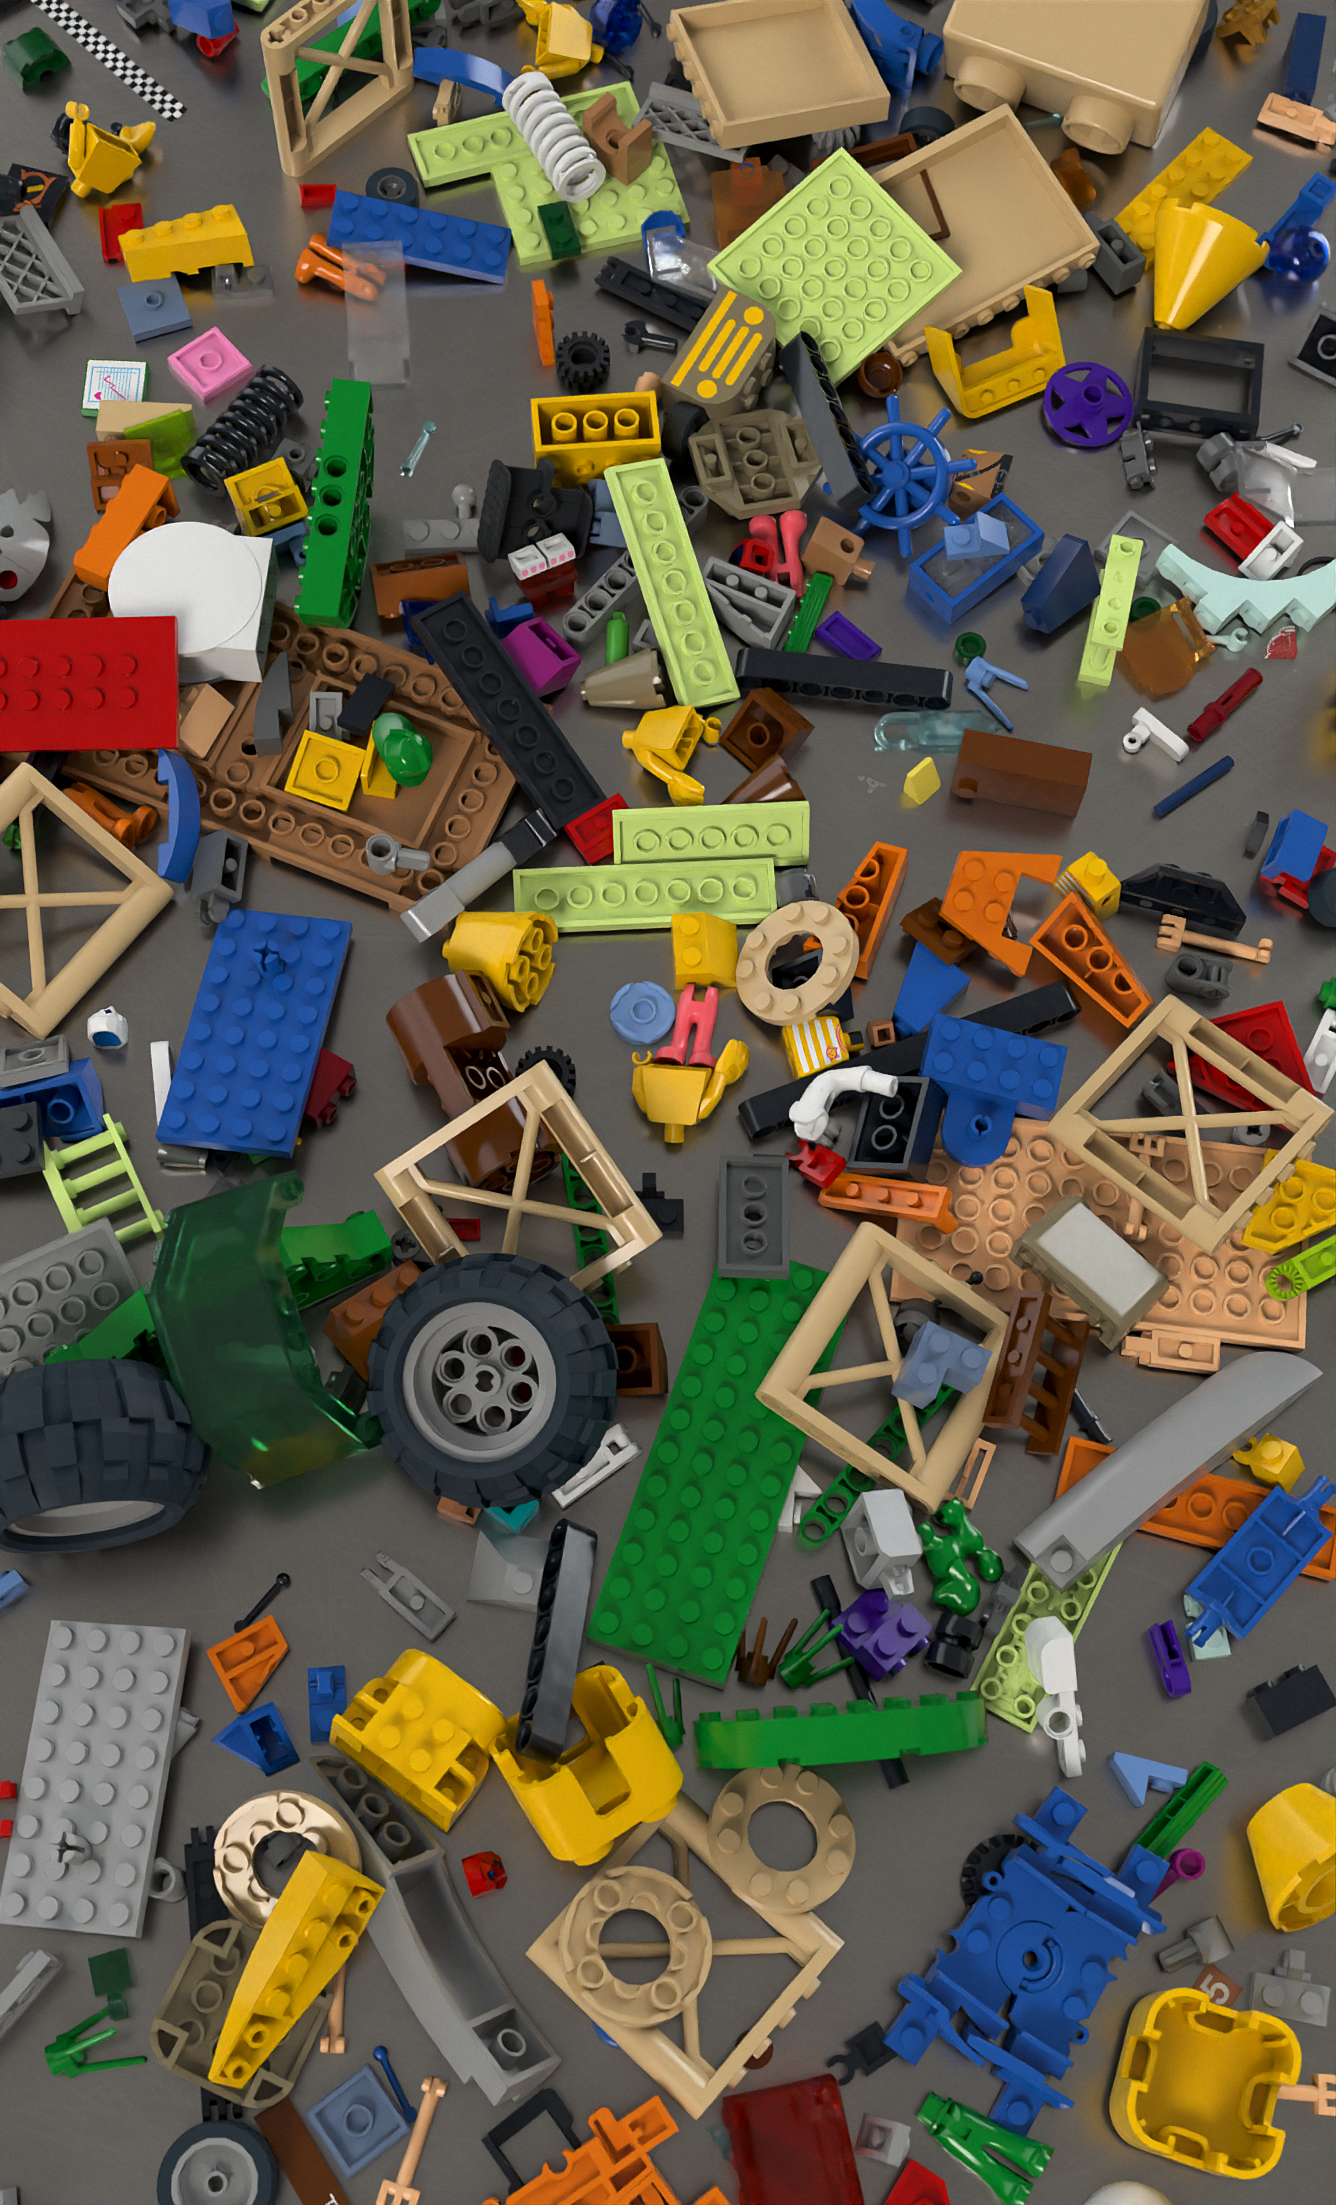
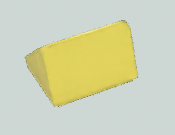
(922, 781)

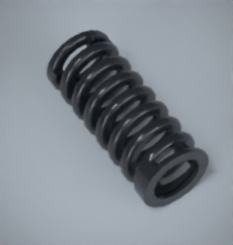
(235, 445)

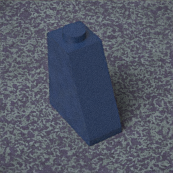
(1303, 58)
(1062, 585)

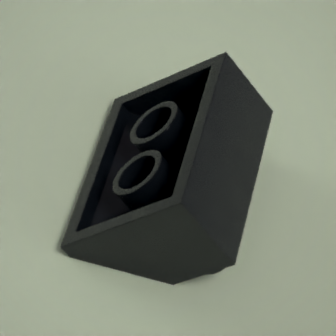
(898, 1132)

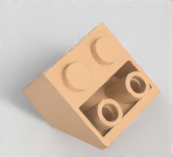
(201, 718)

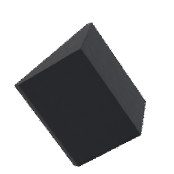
(1318, 346)

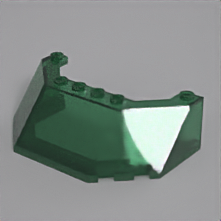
(239, 1338)

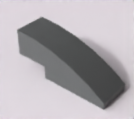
(273, 708)

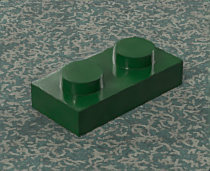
(559, 230)

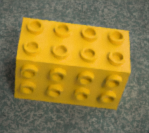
(594, 433)

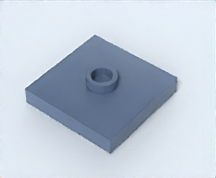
(154, 307)
(358, 2121)

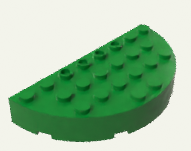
(340, 510)
(841, 1734)

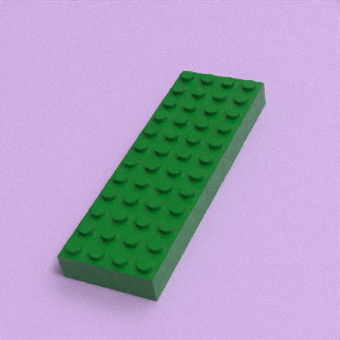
(711, 1486)

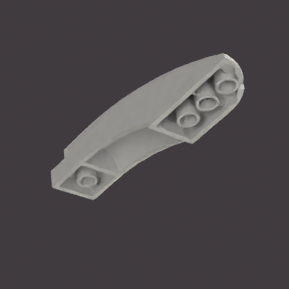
(1162, 1463)
(431, 1940)

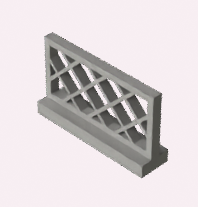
(685, 114)
(45, 258)

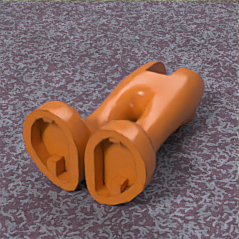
(314, 263)
(123, 826)

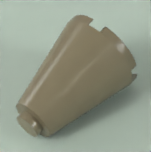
(629, 682)

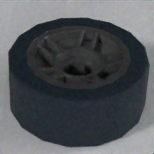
(926, 124)

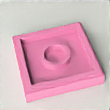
(210, 364)

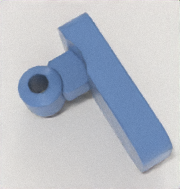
(292, 539)

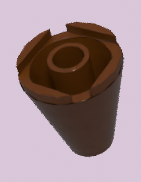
(767, 784)

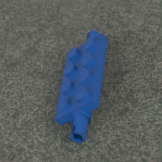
(1259, 1562)

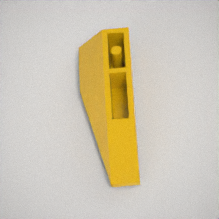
(293, 1961)

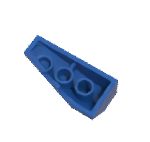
(68, 1101)

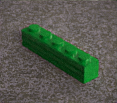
(809, 615)
(1183, 1810)

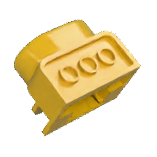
(421, 1735)

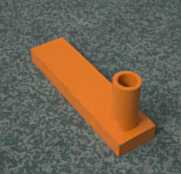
(891, 1199)

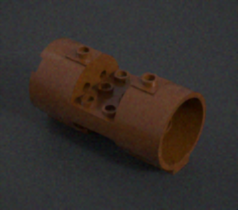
(453, 1041)

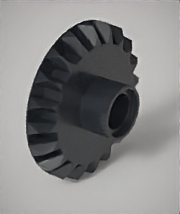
(986, 1857)

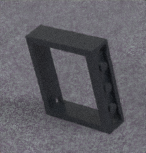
(1193, 420)

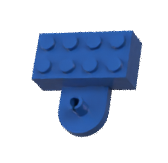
(987, 1081)

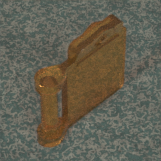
(743, 198)
(1159, 651)

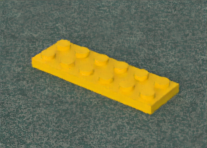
(1195, 175)

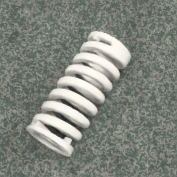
(556, 135)

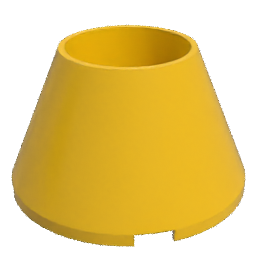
(1296, 1856)

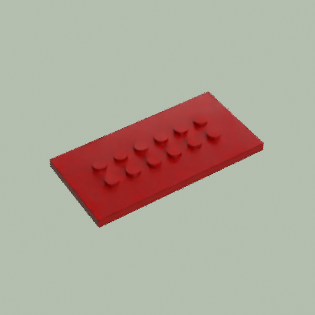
(89, 684)

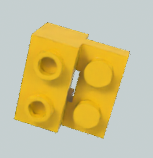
(272, 513)

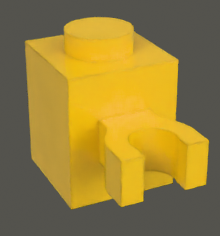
(1272, 1461)

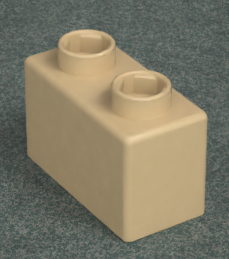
(1091, 61)

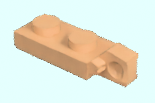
(1297, 119)
(1174, 1351)

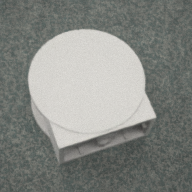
(216, 588)

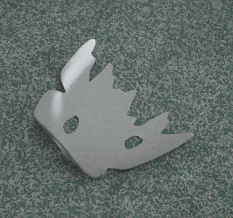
(28, 547)

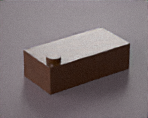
(1021, 772)

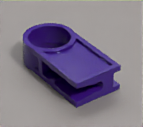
(1170, 1659)

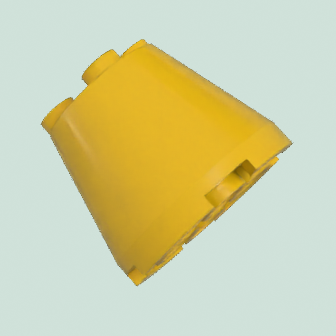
(510, 951)

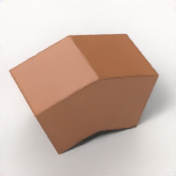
(879, 1025)
(457, 1511)

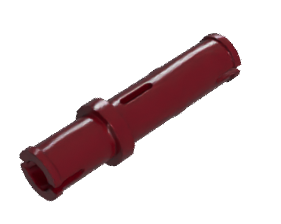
(1216, 712)

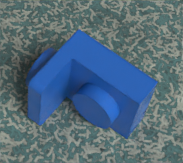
(507, 619)

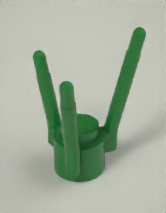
(798, 1665)
(669, 1729)
(67, 2052)

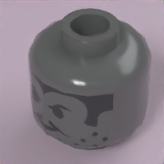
(795, 886)

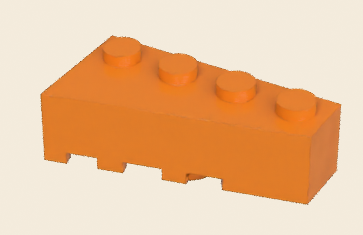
(139, 506)
(870, 901)
(1088, 956)

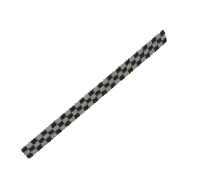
(112, 58)

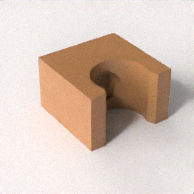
(621, 150)

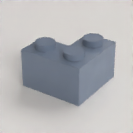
(605, 525)
(936, 1358)

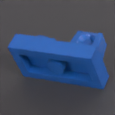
(326, 1700)

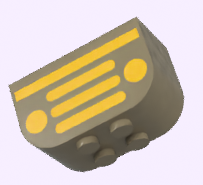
(724, 357)

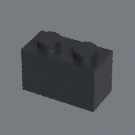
(1290, 1701)

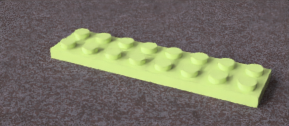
(493, 140)
(671, 583)
(647, 893)

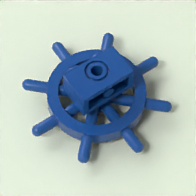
(903, 473)

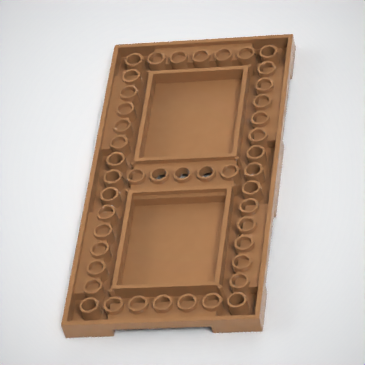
(244, 794)

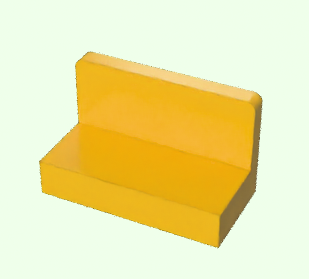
(375, 775)

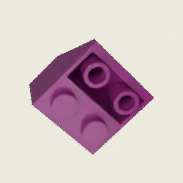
(542, 656)

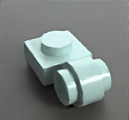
(1217, 1644)

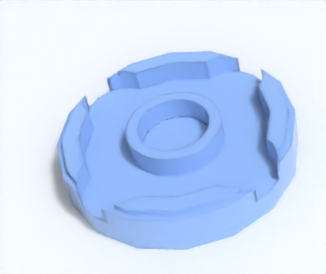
(642, 1013)

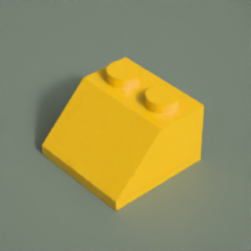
(703, 951)

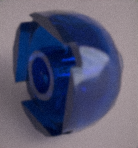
(615, 23)
(1299, 256)

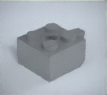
(883, 1542)

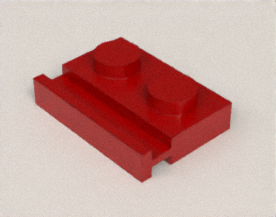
(116, 222)
(1238, 525)
(594, 830)

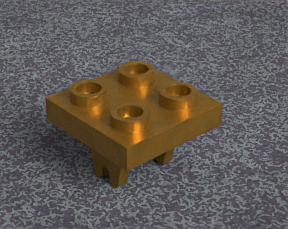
(1247, 18)

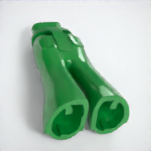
(965, 2133)

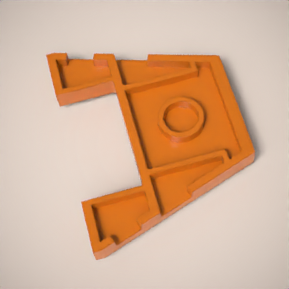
(982, 896)

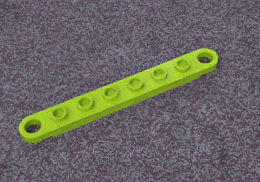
(1304, 1270)

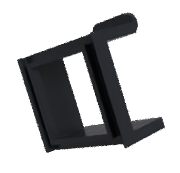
(541, 2101)

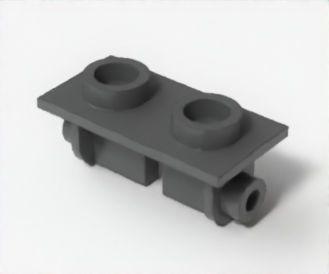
(1143, 467)
(1165, 1096)

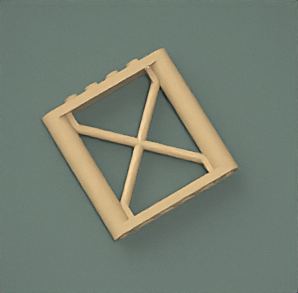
(306, 142)
(139, 904)
(545, 1099)
(1196, 1219)
(790, 1380)
(686, 2073)

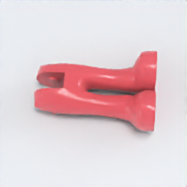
(792, 526)
(688, 1013)

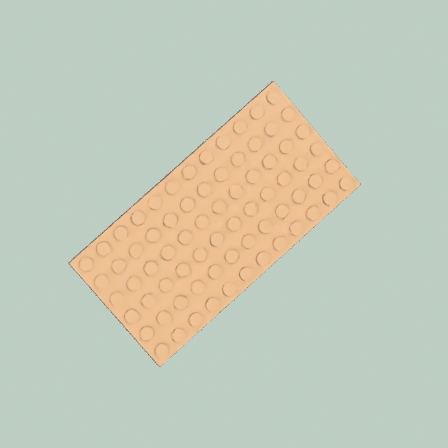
(1206, 1294)

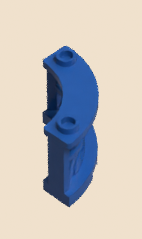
(894, 35)

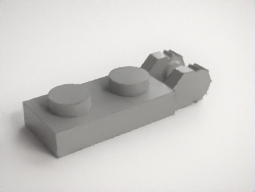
(410, 1598)

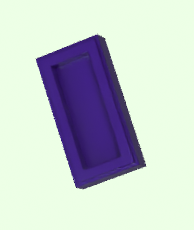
(847, 639)

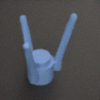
(984, 674)

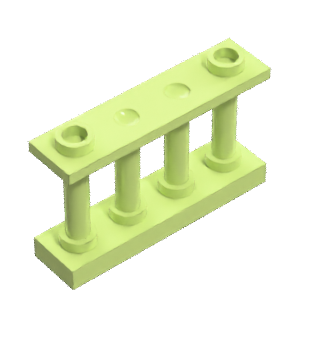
(1110, 610)
(66, 1190)

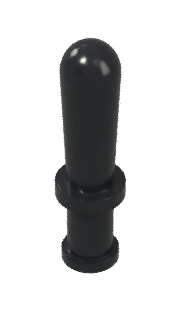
(1089, 1420)

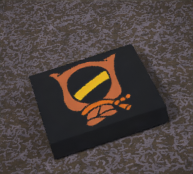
(44, 193)

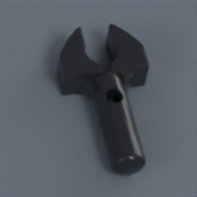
(644, 338)

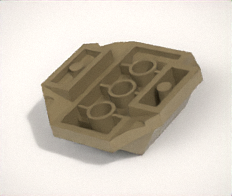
(755, 462)

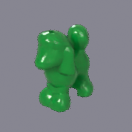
(946, 1557)

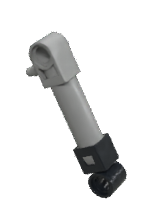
(500, 857)

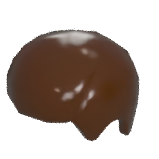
(880, 375)

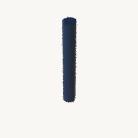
(1194, 785)

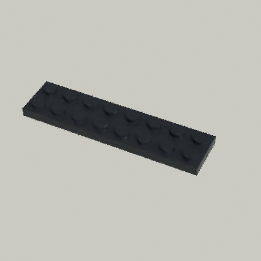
(507, 709)

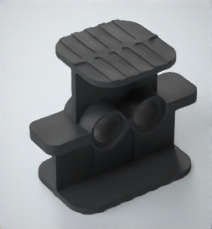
(511, 513)

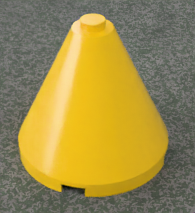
(1199, 261)

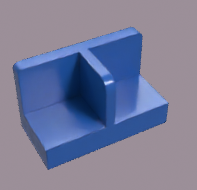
(1295, 846)

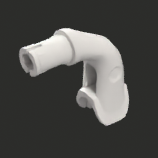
(812, 1110)

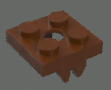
(948, 945)

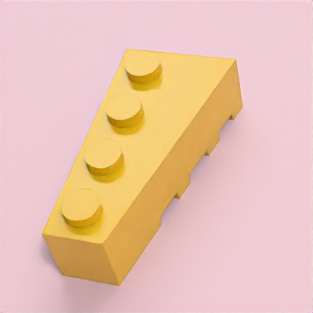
(186, 244)

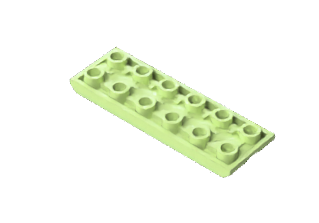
(1004, 1674)

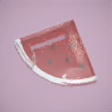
(1282, 644)

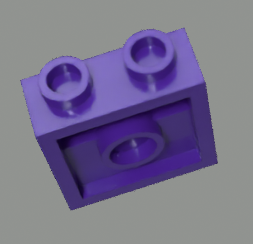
(882, 1632)

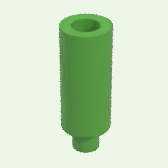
(617, 638)

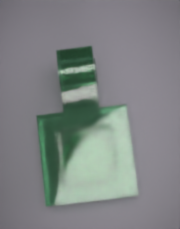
(110, 1977)

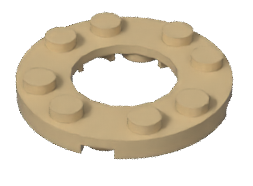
(825, 986)
(259, 1816)
(748, 1876)
(689, 1954)

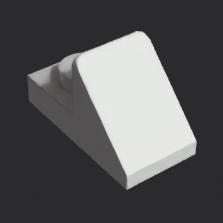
(1272, 554)
(803, 1488)

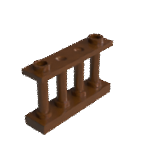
(1016, 1366)

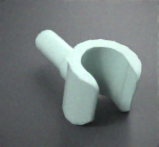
(1232, 641)

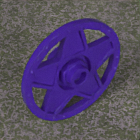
(1087, 404)

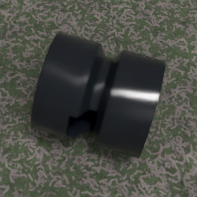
(952, 1658)

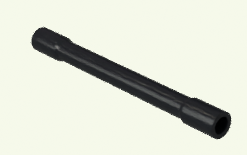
(828, 1599)

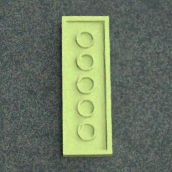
(713, 833)

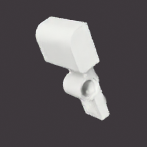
(1053, 1665)

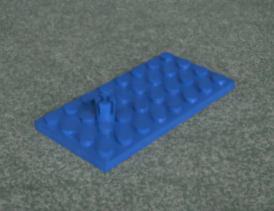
(255, 1033)

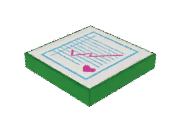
(113, 381)

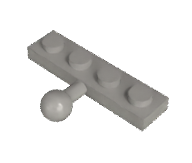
(445, 534)

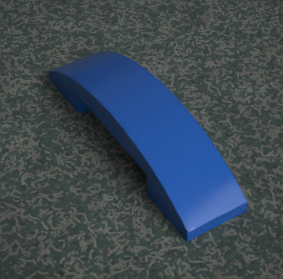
(463, 68)
(1306, 210)
(184, 817)

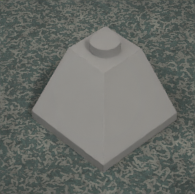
(508, 1571)

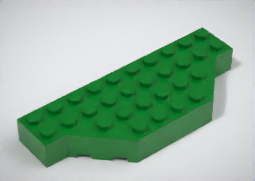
(317, 1265)

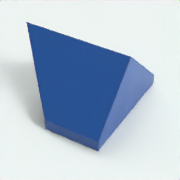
(260, 1739)

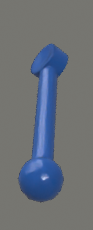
(380, 2054)

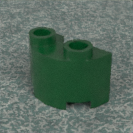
(31, 56)

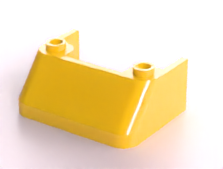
(1008, 374)

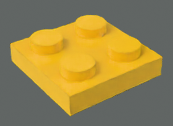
(325, 771)

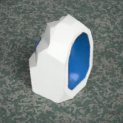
(107, 1029)

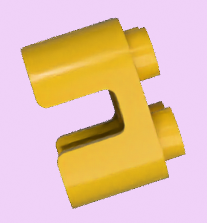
(601, 1783)
(1203, 2083)

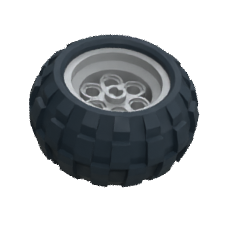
(565, 1364)
(94, 1456)

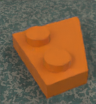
(543, 320)
(248, 1660)

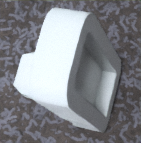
(1149, 727)

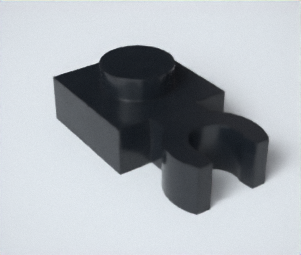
(866, 2053)

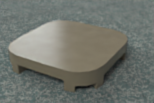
(196, 2008)

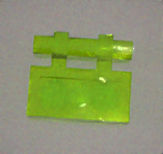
(164, 432)

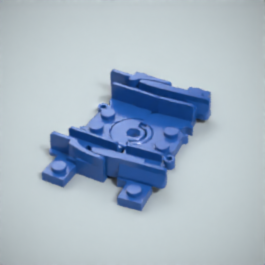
(1065, 1983)

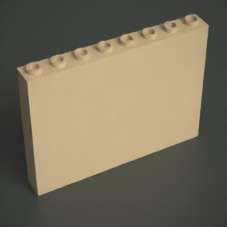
(1003, 218)

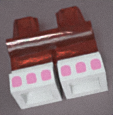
(545, 569)

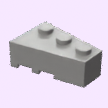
(748, 603)

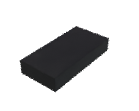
(366, 704)

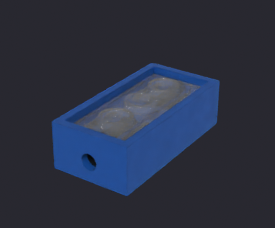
(960, 584)

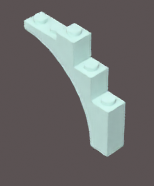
(1259, 602)

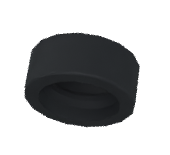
(679, 425)

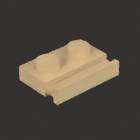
(446, 102)

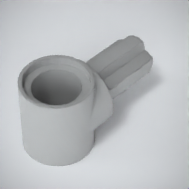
(397, 856)
(178, 1885)
(1204, 1942)

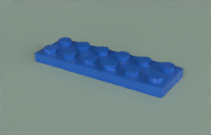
(426, 236)

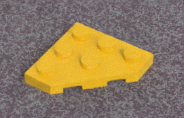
(1296, 1210)

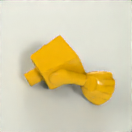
(562, 39)
(100, 157)
(665, 745)
(685, 1093)

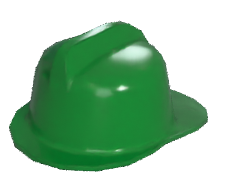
(402, 749)

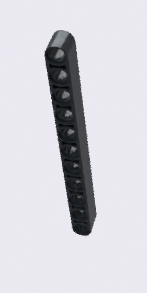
(1020, 1015)

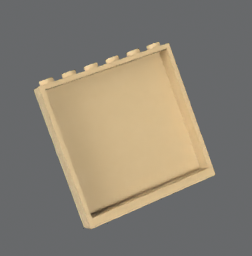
(777, 68)

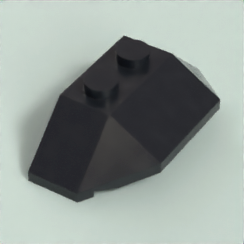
(1184, 894)

